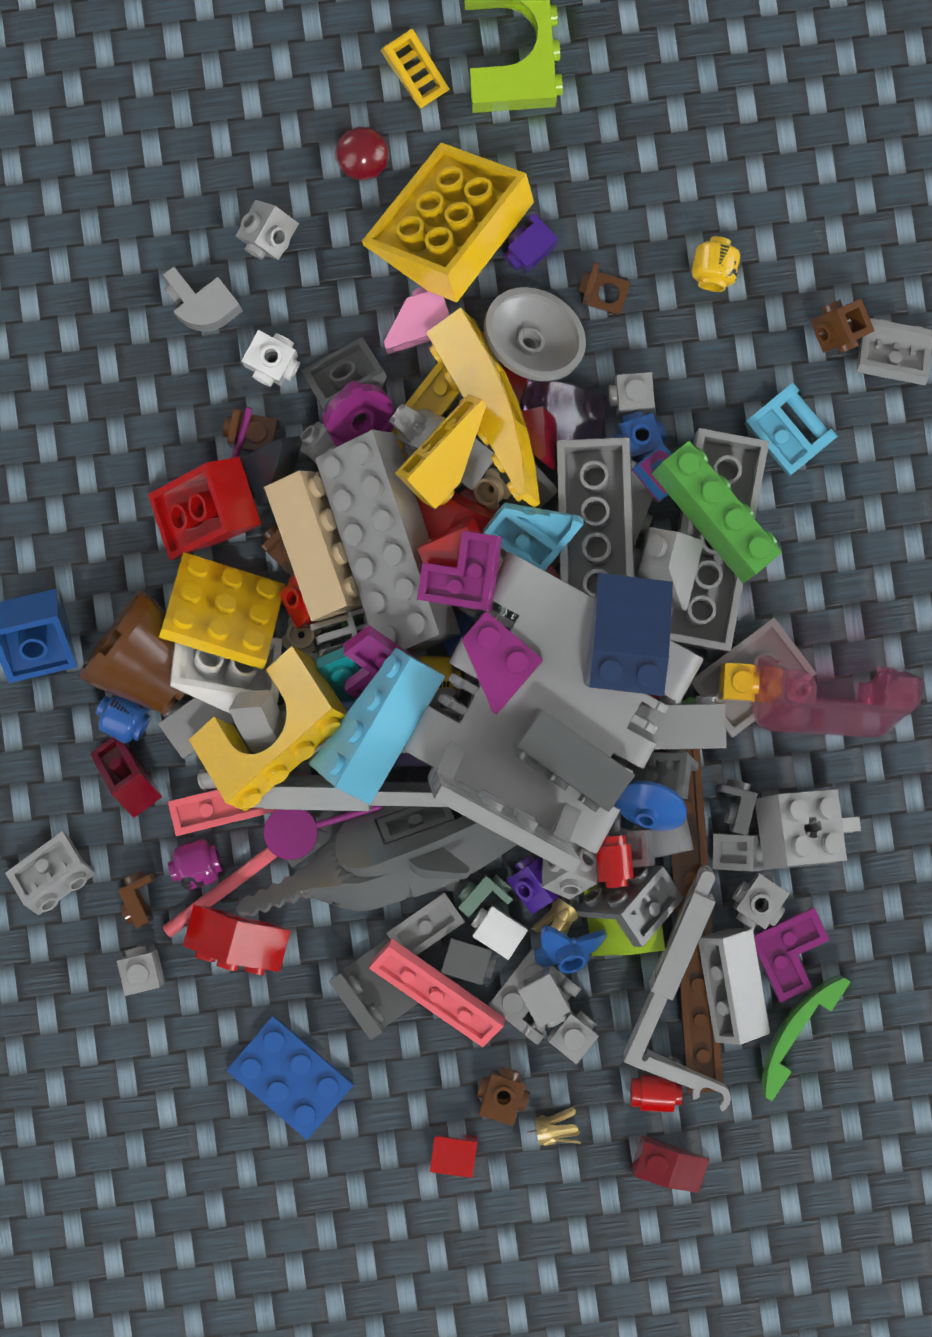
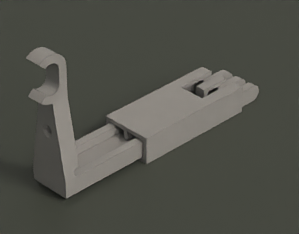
(317, 793)
(664, 985)

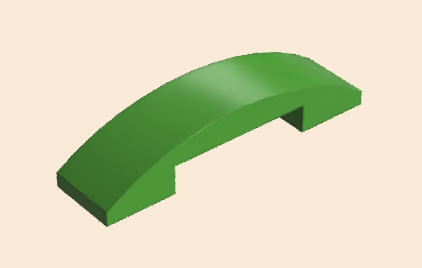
(774, 1071)

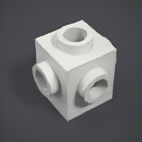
(262, 350)

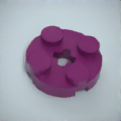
(350, 402)

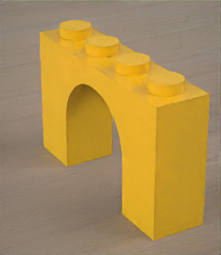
(311, 719)

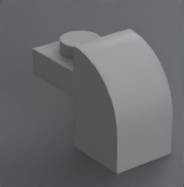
(206, 309)

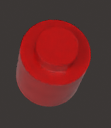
(614, 861)
(655, 1093)

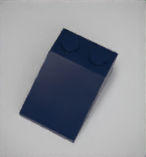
(630, 635)

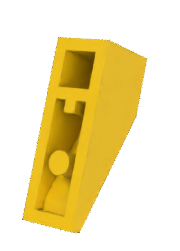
(442, 458)

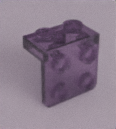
(576, 410)

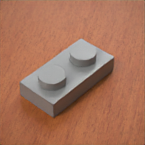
(427, 925)

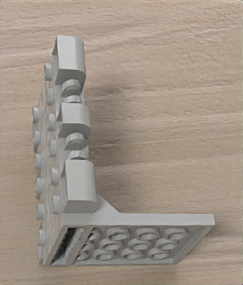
(476, 757)

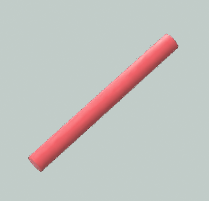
(221, 890)

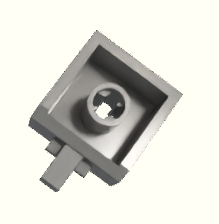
(418, 425)
(803, 829)

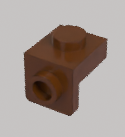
(134, 906)

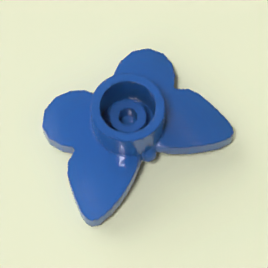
(566, 952)

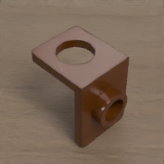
(591, 284)

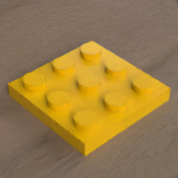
(222, 611)

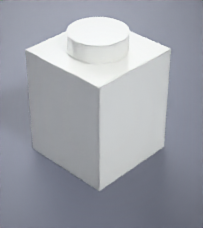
(498, 931)

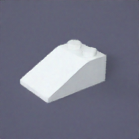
(218, 678)

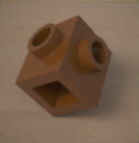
(841, 325)
(502, 1108)

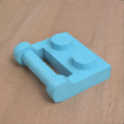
(785, 440)

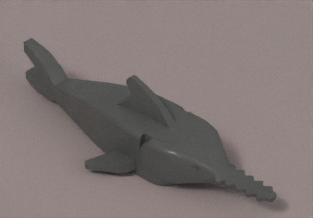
(388, 858)

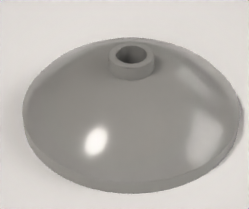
(534, 334)

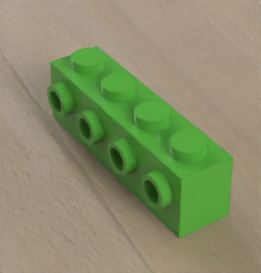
(716, 511)

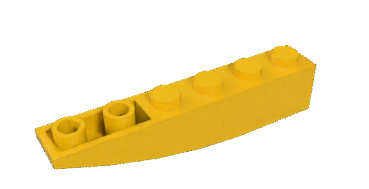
(477, 372)

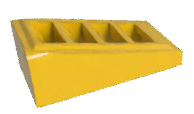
(426, 62)

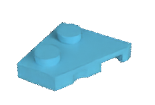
(533, 532)

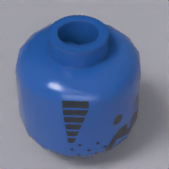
(122, 718)

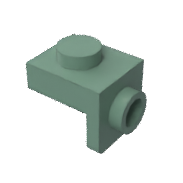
(475, 894)

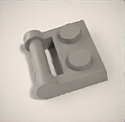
(511, 1005)

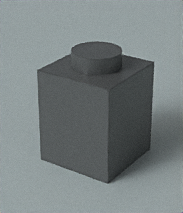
(468, 961)

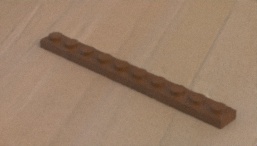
(699, 1044)

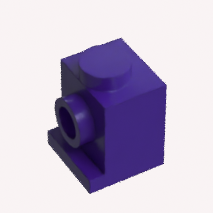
(530, 245)

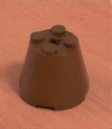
(133, 658)

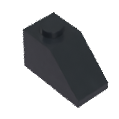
(270, 465)

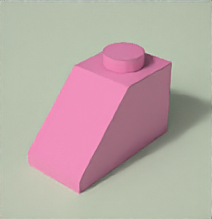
(415, 318)

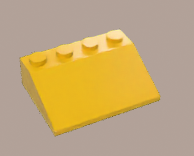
(450, 220)

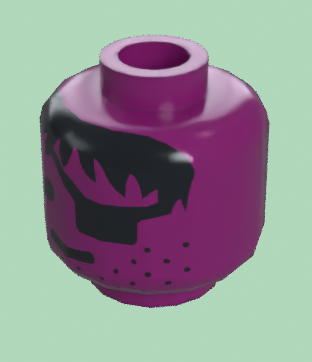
(195, 864)

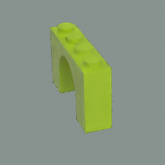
(525, 83)

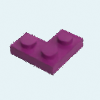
(470, 582)
(368, 650)
(779, 951)

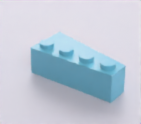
(378, 726)

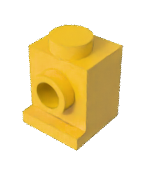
(738, 682)

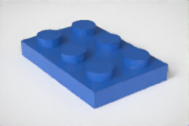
(290, 1077)

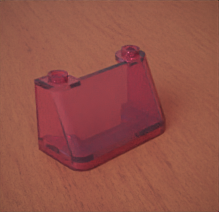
(790, 702)

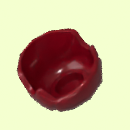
(362, 153)

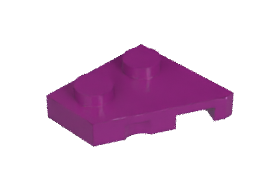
(498, 660)

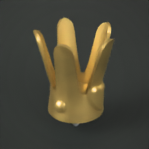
(562, 915)
(550, 1133)

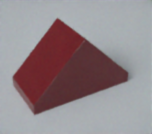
(542, 434)

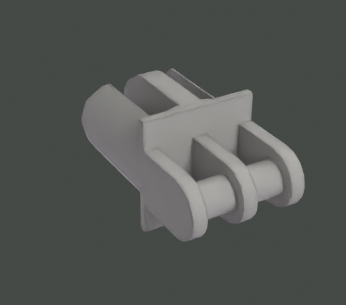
(349, 631)

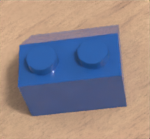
(35, 636)

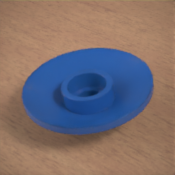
(652, 806)

